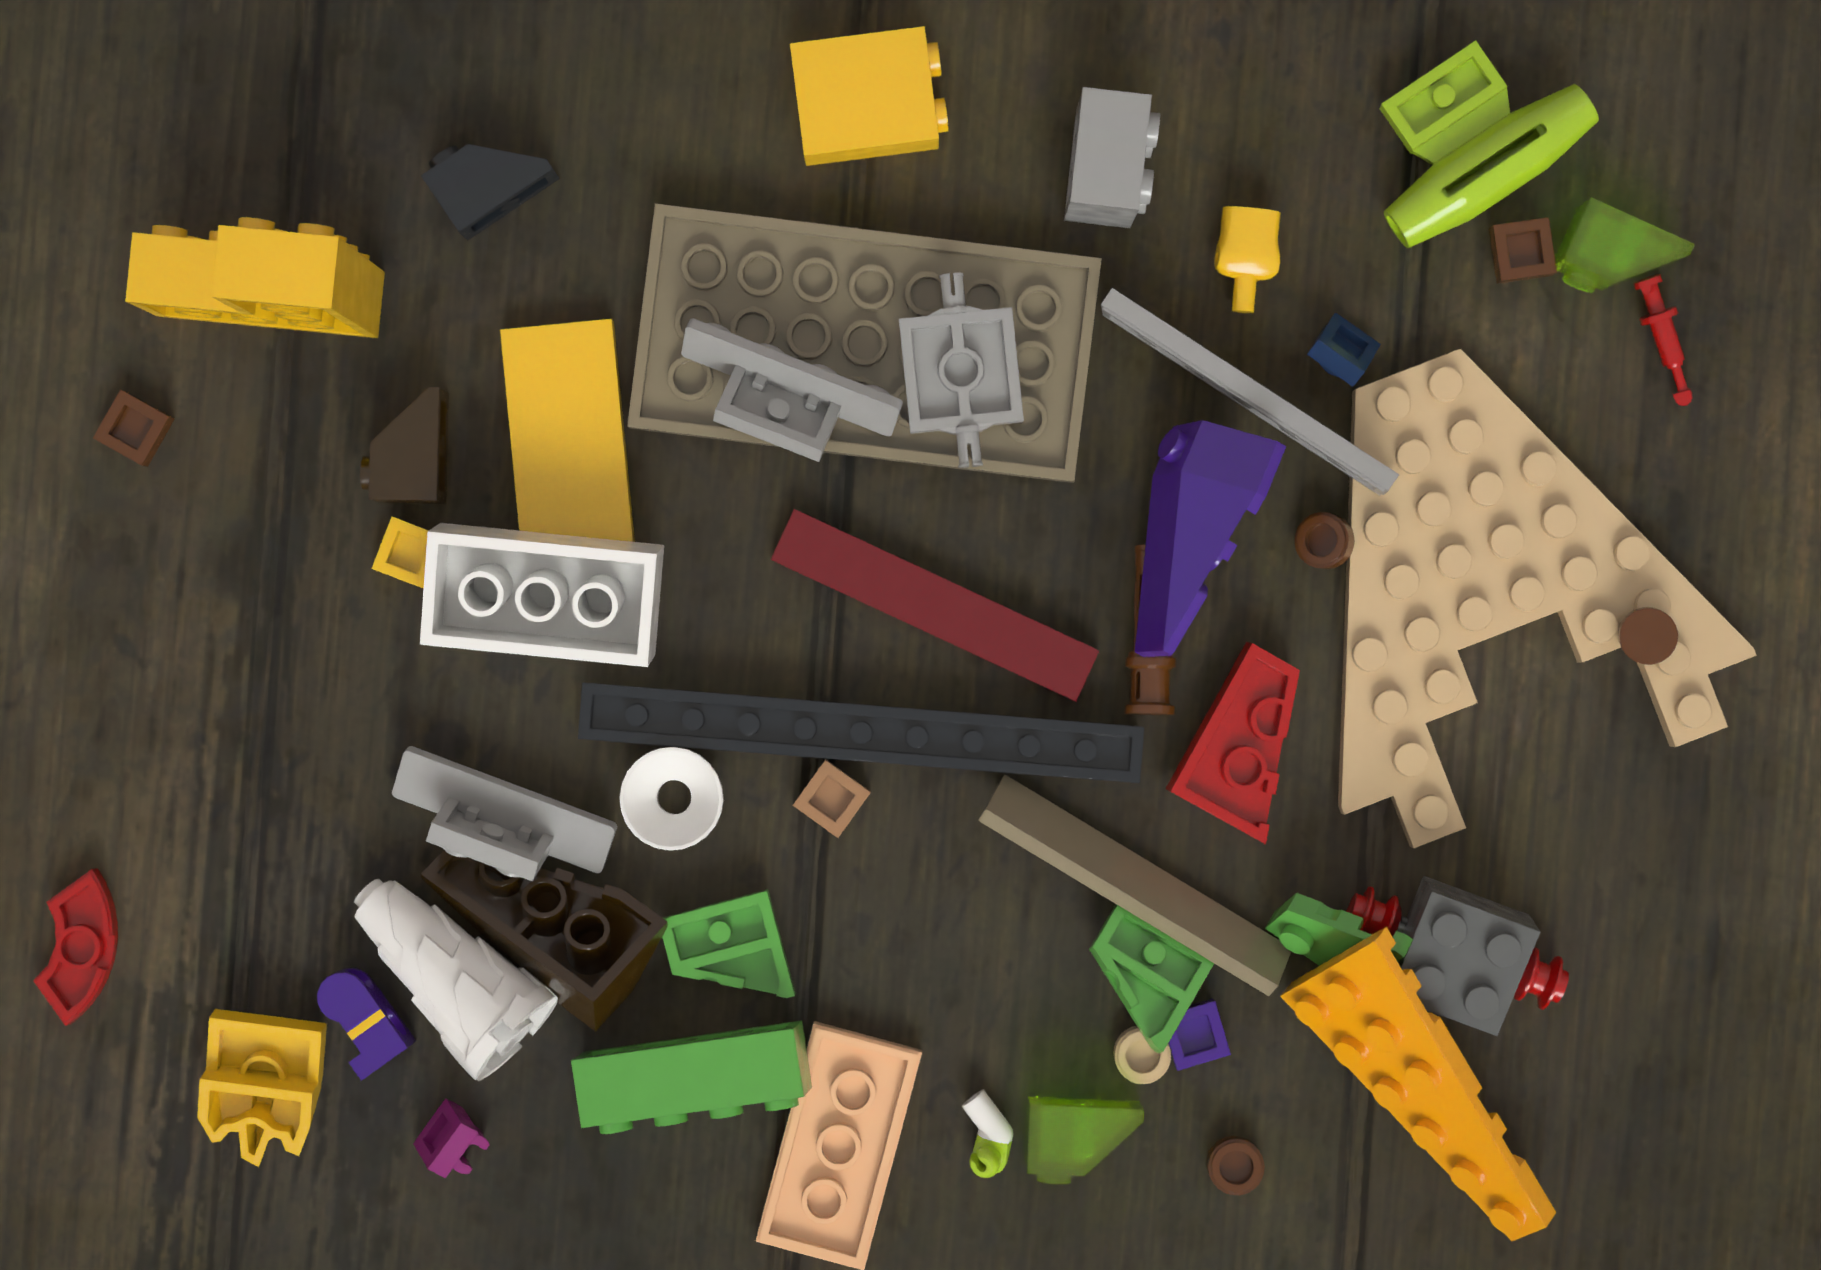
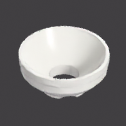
(641, 804)

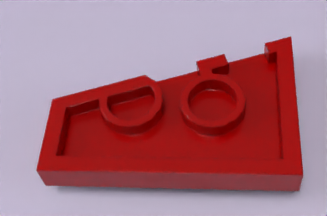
(1239, 743)

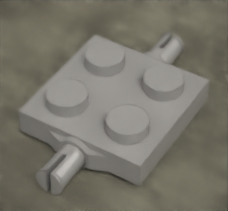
(961, 370)

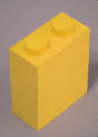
(868, 95)

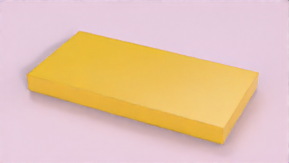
(567, 430)

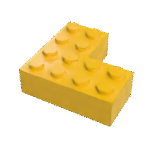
(257, 278)

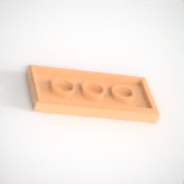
(839, 1147)

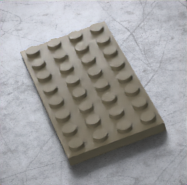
(838, 304)

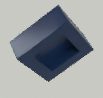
(1343, 349)

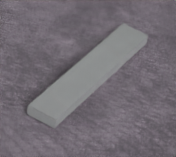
(1248, 393)

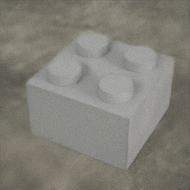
(1108, 158)

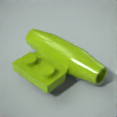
(1476, 147)

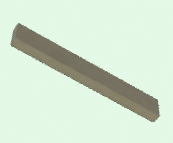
(1136, 885)

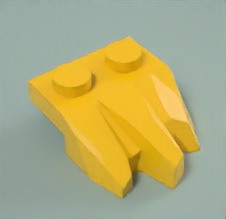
(261, 1080)

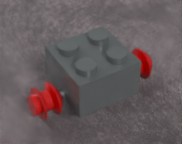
(1466, 952)

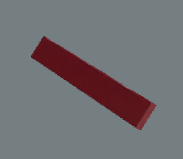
(935, 605)

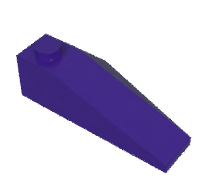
(1196, 501)

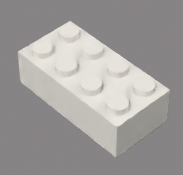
(541, 594)

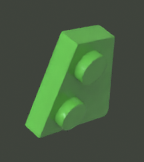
(1322, 932)
(730, 944)
(1149, 973)

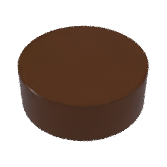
(1324, 540)
(1648, 635)
(1235, 1165)

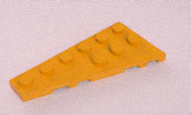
(1416, 1071)

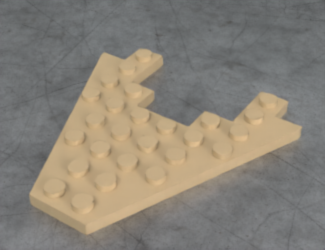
(1469, 545)

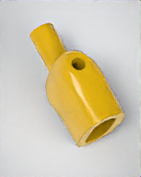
(1247, 251)

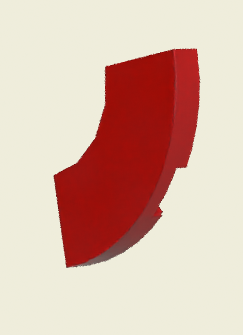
(83, 948)

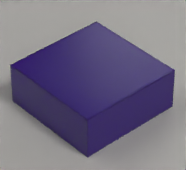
(1199, 1036)

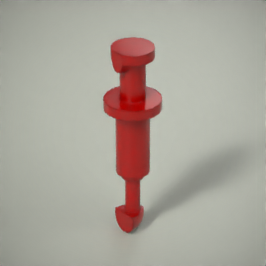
(1664, 334)

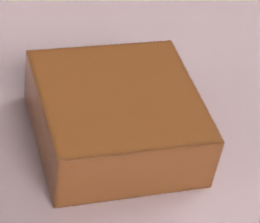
(832, 798)

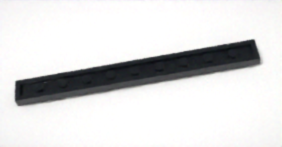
(861, 732)

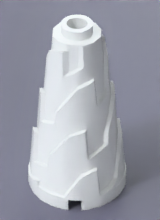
(457, 981)

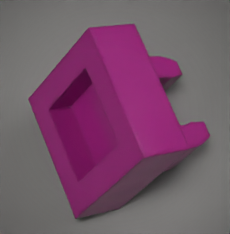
(447, 1138)

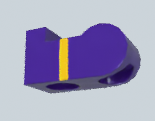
(366, 1017)

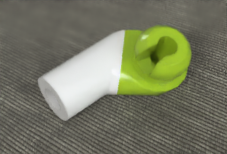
(993, 1136)

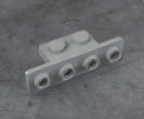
(784, 396)
(498, 819)

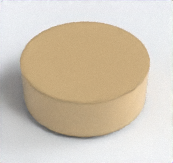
(1137, 1059)

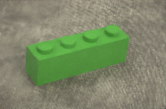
(692, 1076)

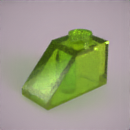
(1613, 247)
(1075, 1134)

